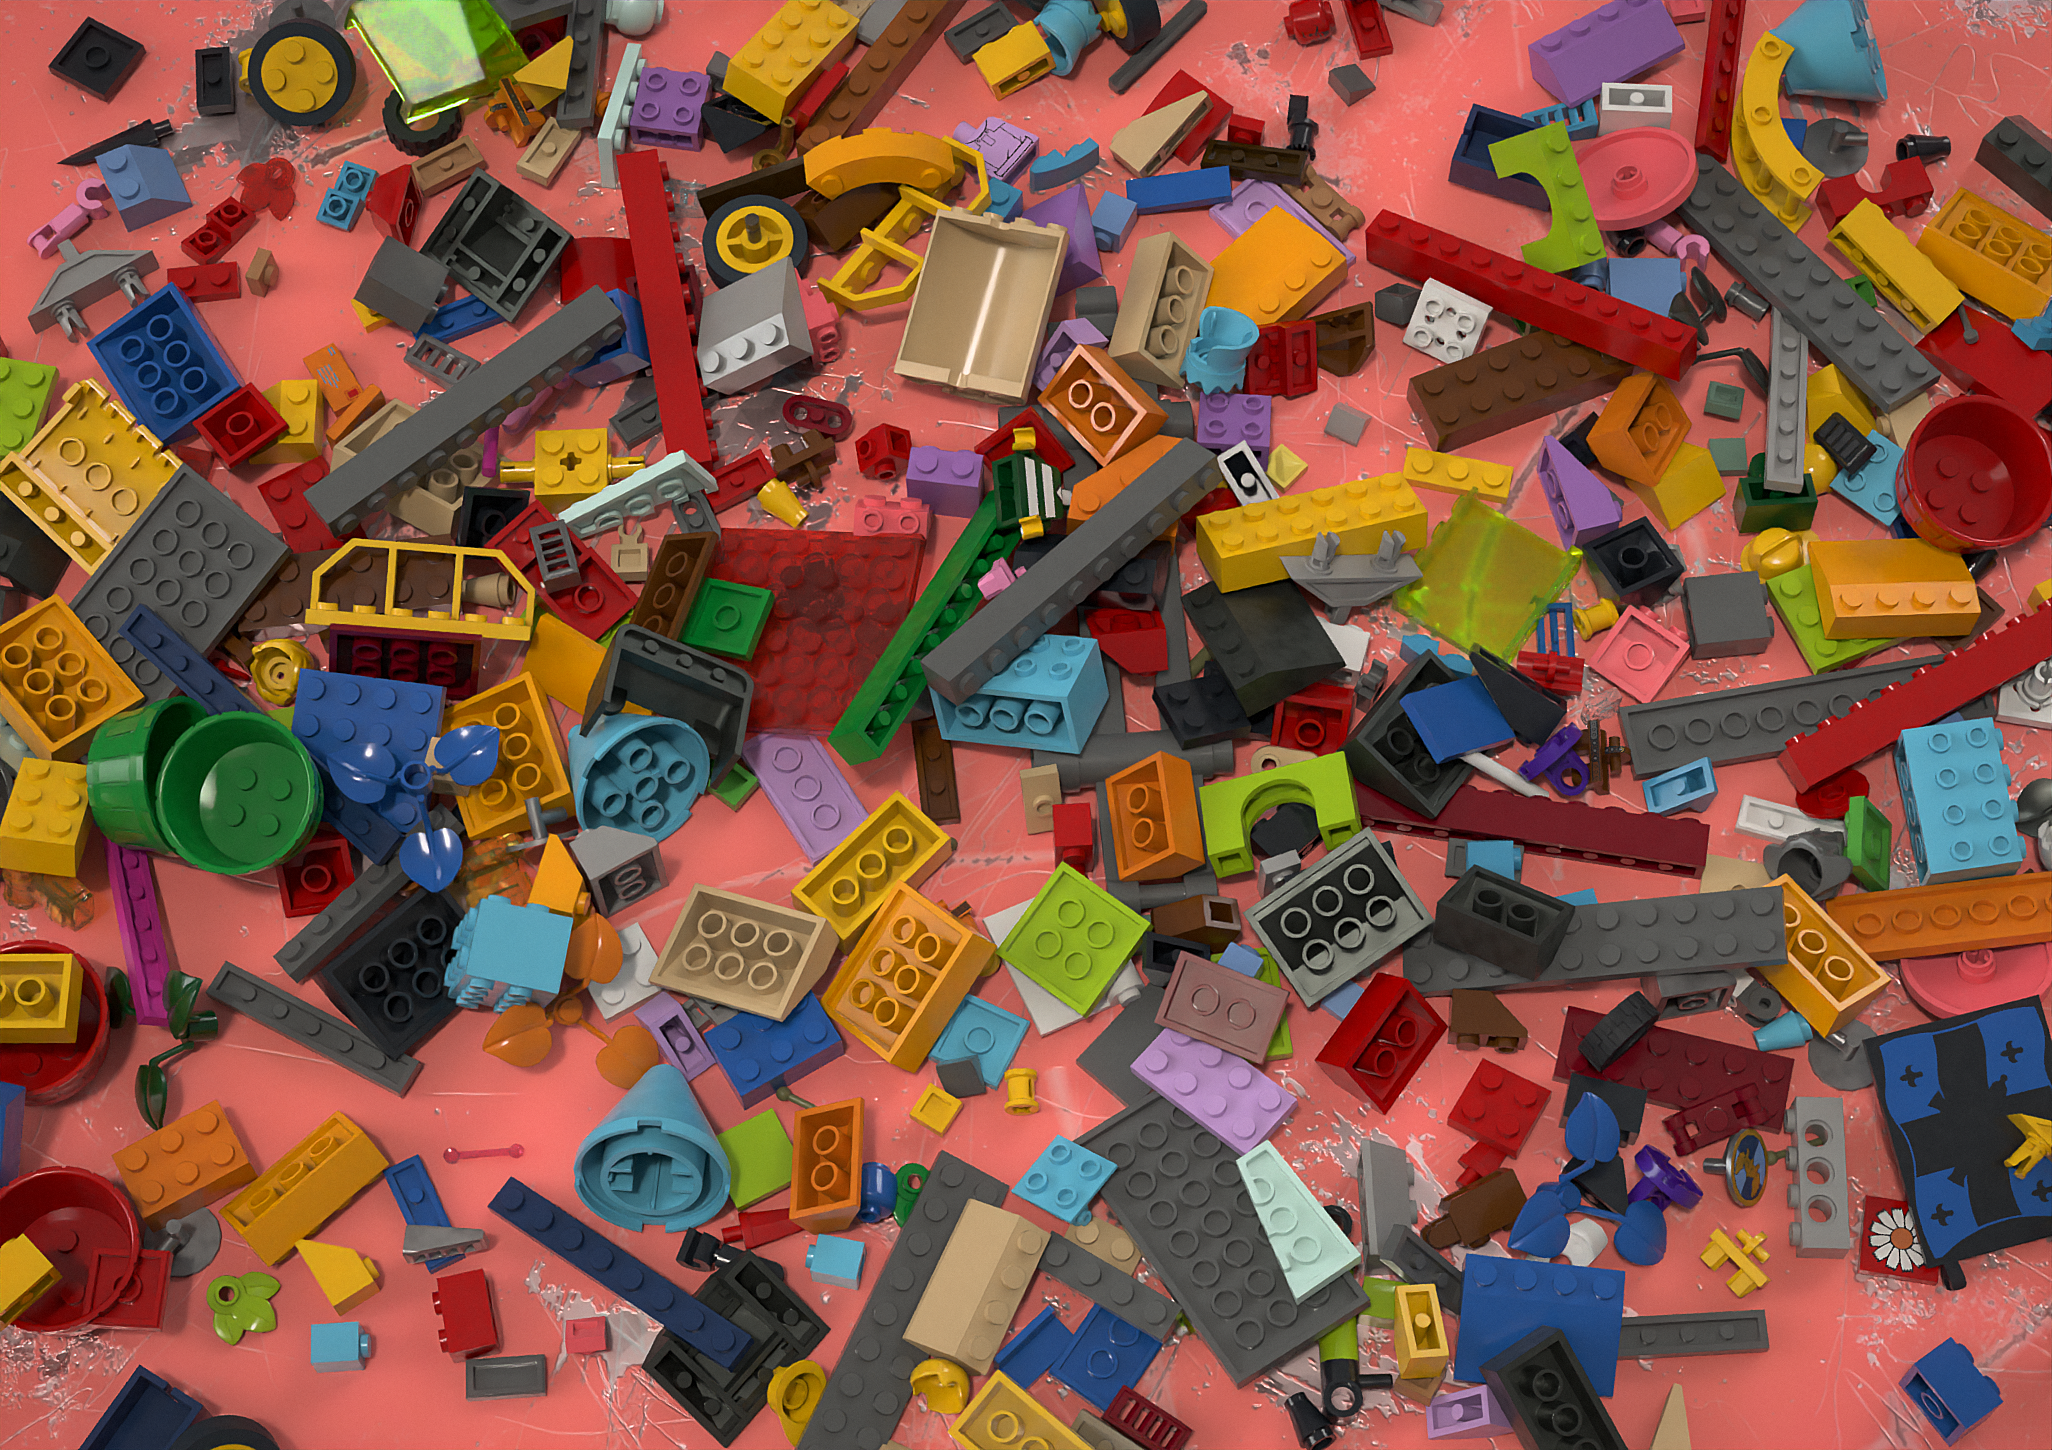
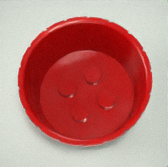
(1975, 475)
(60, 1069)
(64, 1218)

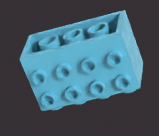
(1038, 701)
(1958, 802)
(507, 955)

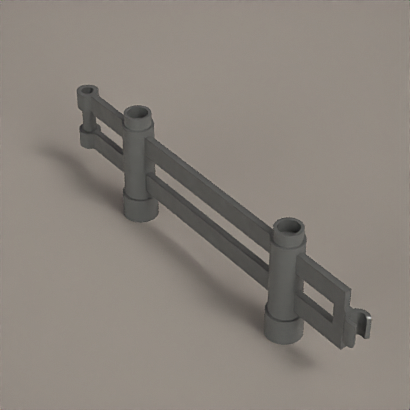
(1109, 745)

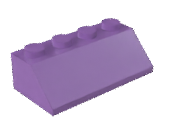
(1604, 48)

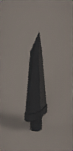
(143, 134)

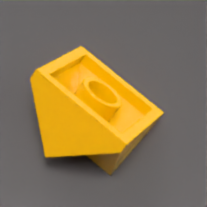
(547, 74)
(1833, 392)

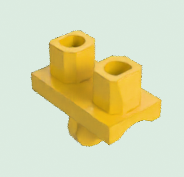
(1749, 1274)

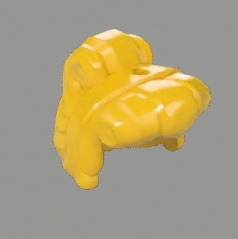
(279, 657)

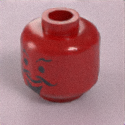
(1309, 20)

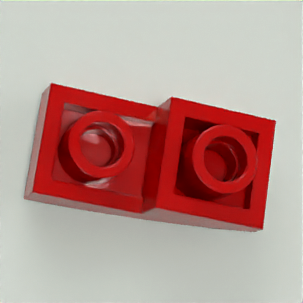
(222, 230)

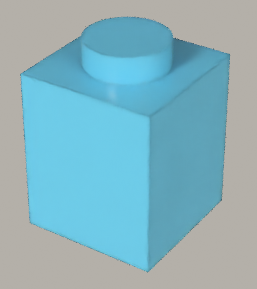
(836, 1261)
(339, 1347)

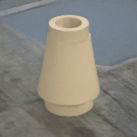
(489, 590)

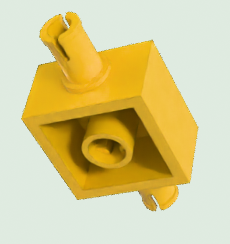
(570, 466)

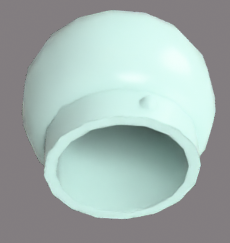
(634, 16)

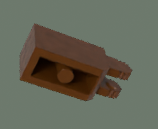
(1477, 1211)

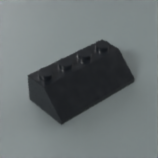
(1133, 586)

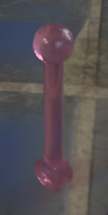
(452, 1156)

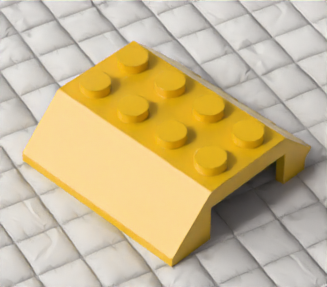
(88, 474)

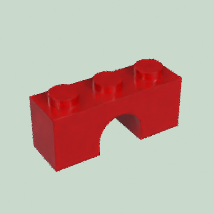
(1904, 192)

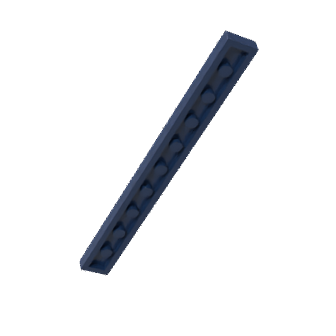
(218, 694)

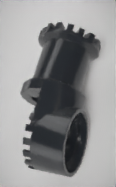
(1301, 128)

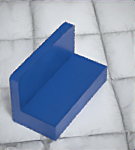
(1034, 1349)

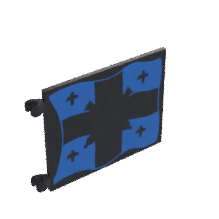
(1946, 1119)

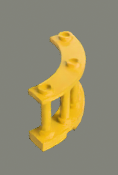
(1759, 145)

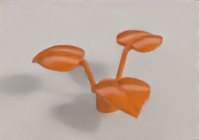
(522, 1032)

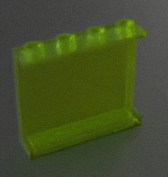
(437, 50)
(1485, 580)

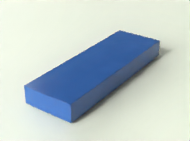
(1180, 190)
(460, 320)
(419, 1202)

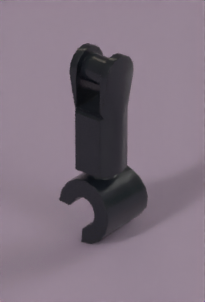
(702, 1250)

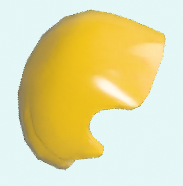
(1821, 466)
(943, 1384)

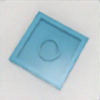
(984, 1031)

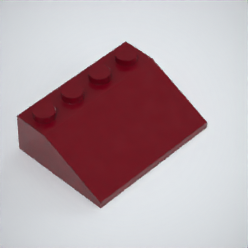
(408, 656)

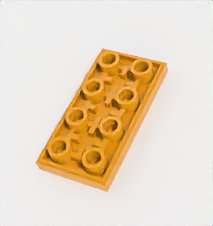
(567, 664)

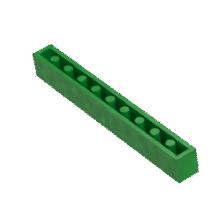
(939, 612)

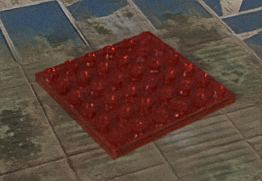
(829, 621)

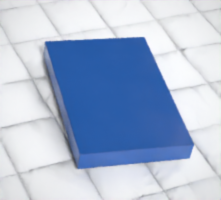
(1457, 719)
(1103, 1358)

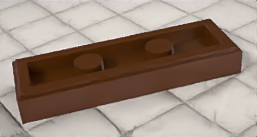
(935, 773)

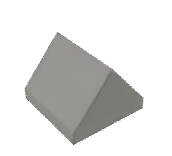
(1347, 423)

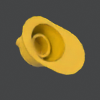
(1777, 552)
(794, 1395)

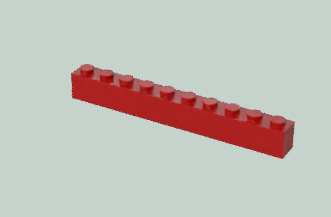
(1533, 295)
(663, 306)
(1921, 701)

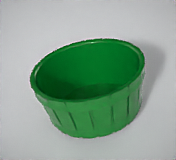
(126, 767)
(238, 794)

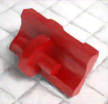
(1555, 672)

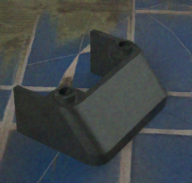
(678, 685)

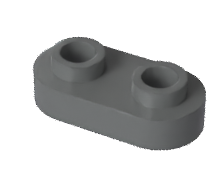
(701, 521)

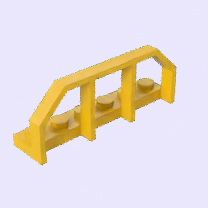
(892, 233)
(511, 627)

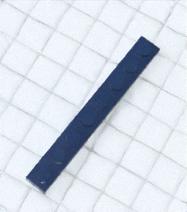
(621, 1274)

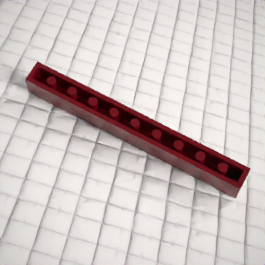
(1550, 829)

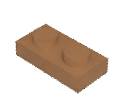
(447, 165)

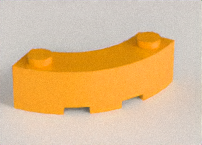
(876, 158)

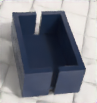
(1476, 166)
(145, 1416)

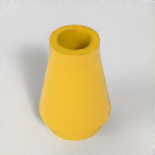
(782, 503)

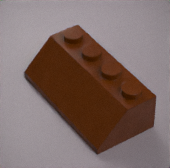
(835, 222)
(675, 583)

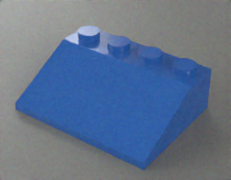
(166, 364)
(1513, 1297)

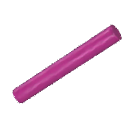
(490, 452)

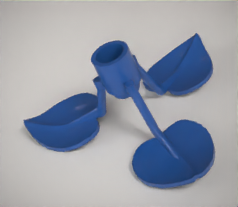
(367, 768)
(1544, 1231)

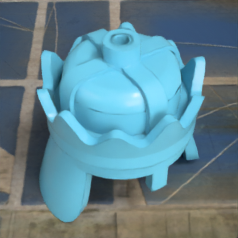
(1069, 29)
(1218, 355)

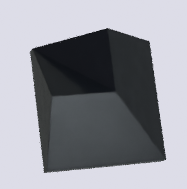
(732, 122)
(486, 513)
(1632, 564)

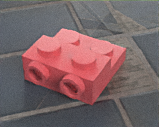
(821, 322)
(877, 516)
(1640, 653)

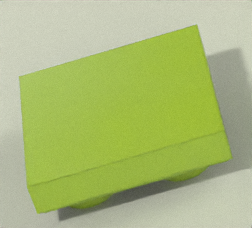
(758, 1159)

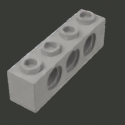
(1826, 1119)

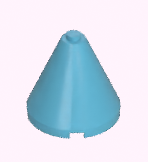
(654, 1158)

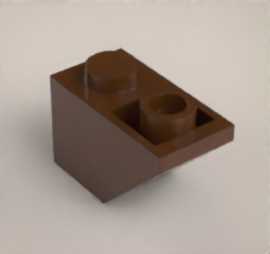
(1200, 919)
(1483, 1021)

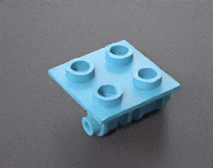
(1874, 482)
(1065, 1180)

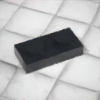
(214, 80)

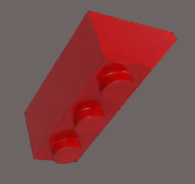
(1382, 1042)

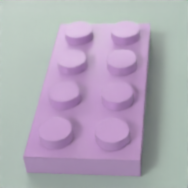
(1215, 1089)

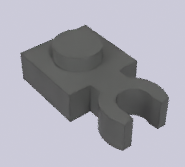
(1371, 686)

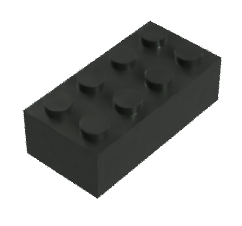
(1549, 1395)

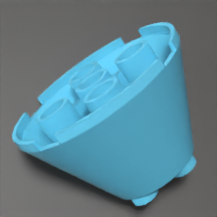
(1832, 52)
(637, 773)

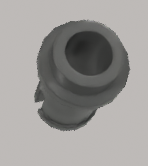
(1747, 301)

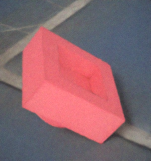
(1685, 10)
(586, 1335)

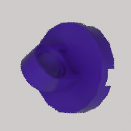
(1555, 757)
(1663, 1181)

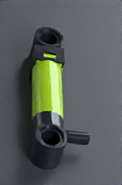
(1340, 1356)

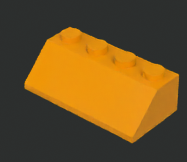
(1826, 970)
(304, 1188)

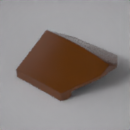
(1345, 338)

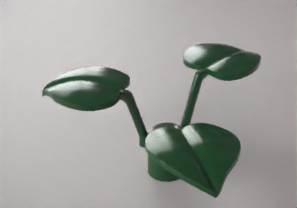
(185, 1024)

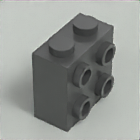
(403, 285)
(1726, 614)

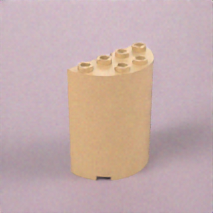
(982, 305)

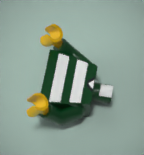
(1027, 489)

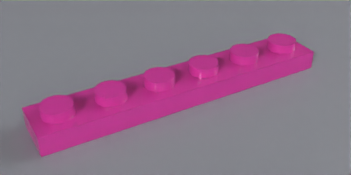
(139, 930)

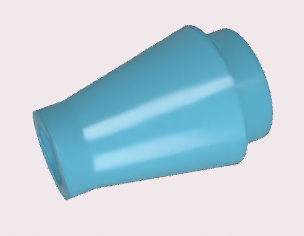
(1784, 1032)

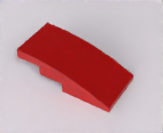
(1994, 365)
(585, 607)

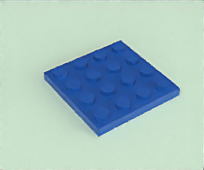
(353, 709)

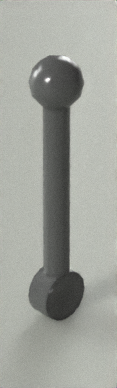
(1970, 335)

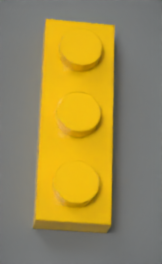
(1457, 474)

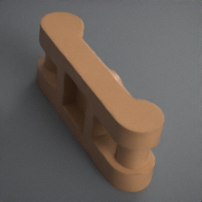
(1324, 204)

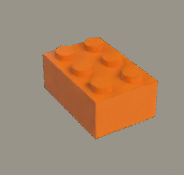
(184, 1166)

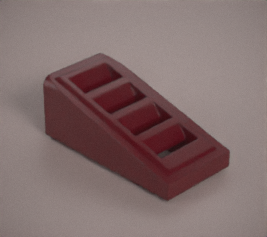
(1153, 1412)

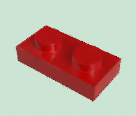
(208, 281)
(739, 480)

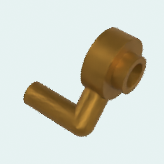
(770, 157)

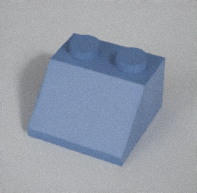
(143, 184)

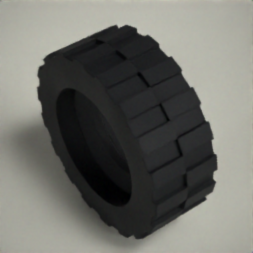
(419, 142)
(1618, 1031)

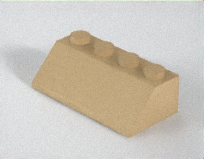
(1160, 310)
(977, 1286)

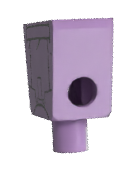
(1005, 148)

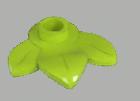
(247, 1309)

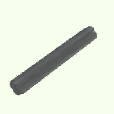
(1156, 47)

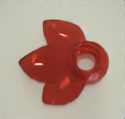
(265, 191)

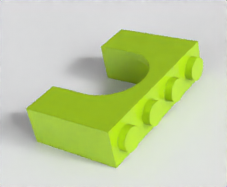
(1551, 160)
(1236, 804)

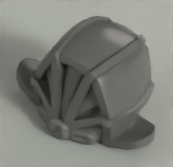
(1812, 861)

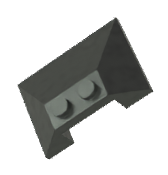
(497, 244)
(29, 555)
(763, 1308)

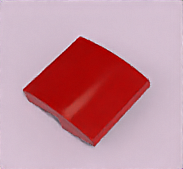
(1178, 88)
(817, 96)
(594, 262)
(1282, 360)

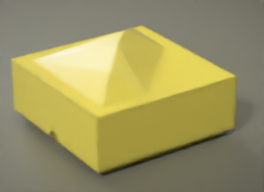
(1284, 468)

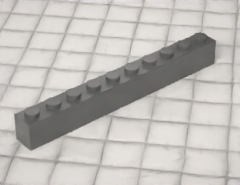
(465, 411)
(1071, 571)

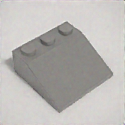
(752, 329)

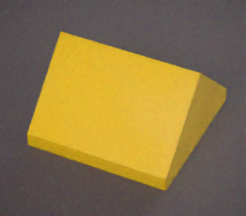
(1684, 489)

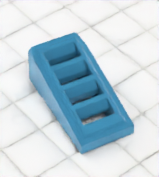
(1580, 130)

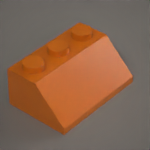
(1101, 405)
(1640, 429)
(1155, 819)
(827, 1166)

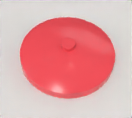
(1637, 175)
(1978, 978)

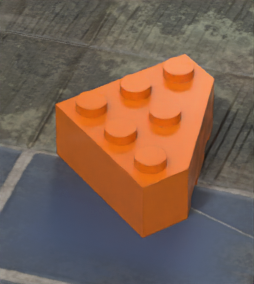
(1105, 484)

